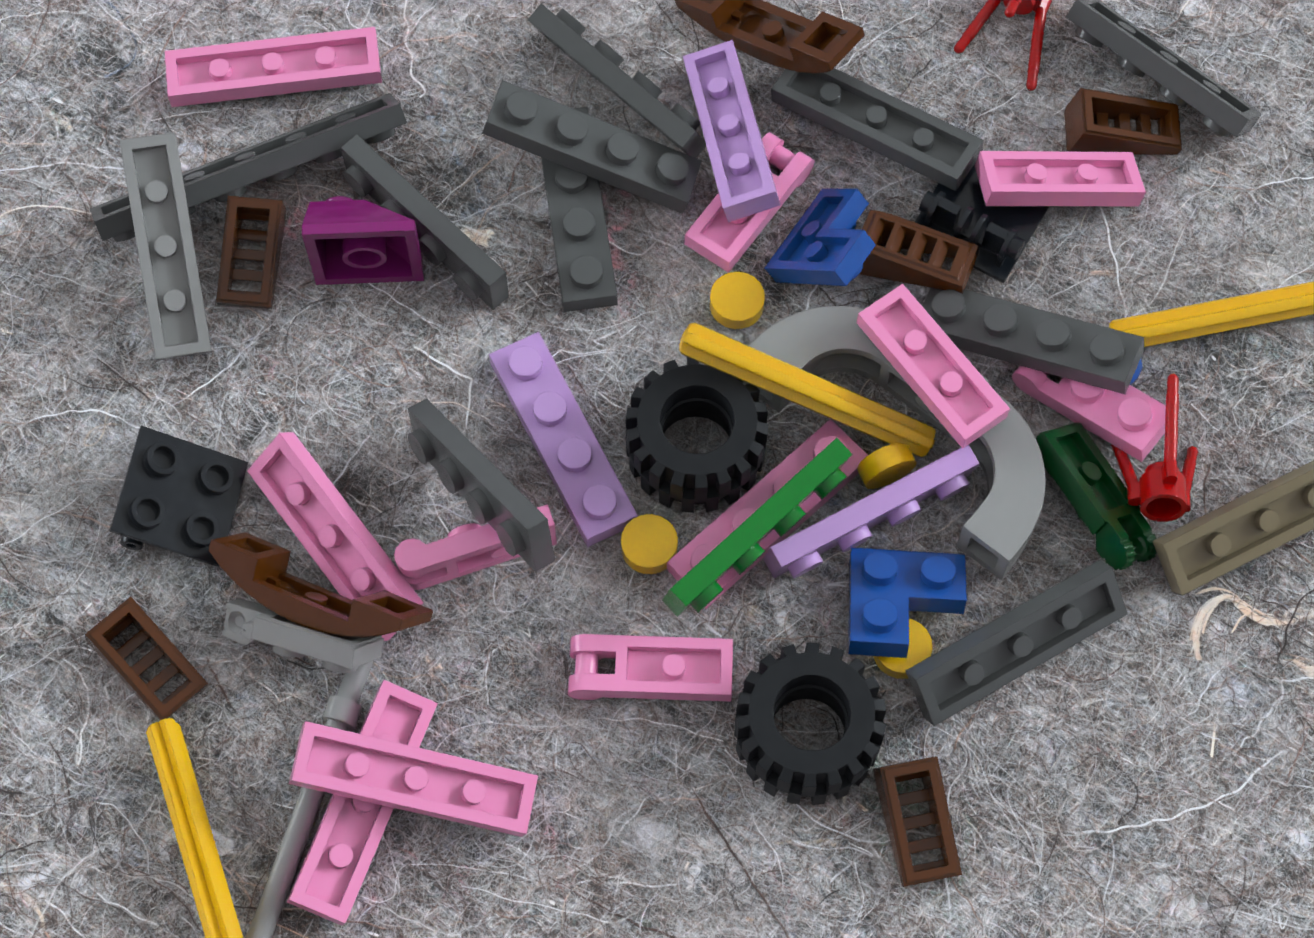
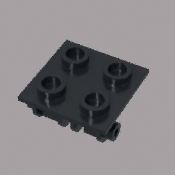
(997, 230)
(177, 496)

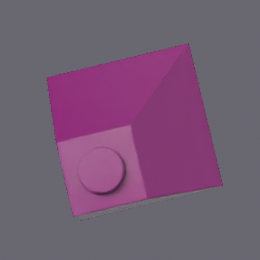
(360, 243)

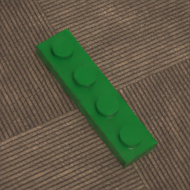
(742, 545)

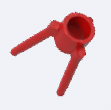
(1019, 7)
(1162, 488)

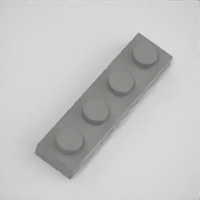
(165, 246)

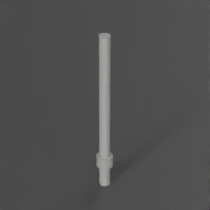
(341, 713)

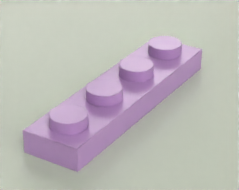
(731, 131)
(563, 439)
(852, 524)

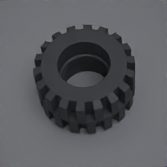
(686, 476)
(816, 678)

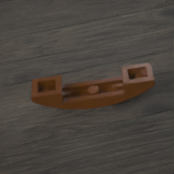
(776, 33)
(261, 573)

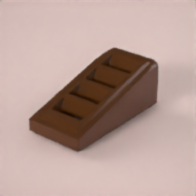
(1089, 128)
(250, 210)
(899, 234)
(114, 624)
(939, 816)

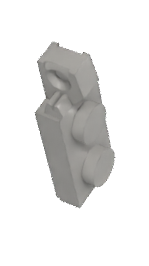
(253, 622)

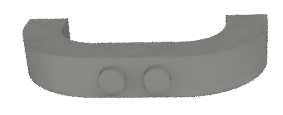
(999, 530)

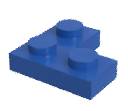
(824, 242)
(891, 584)

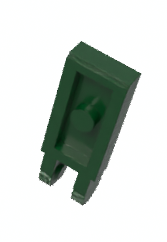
(1097, 495)

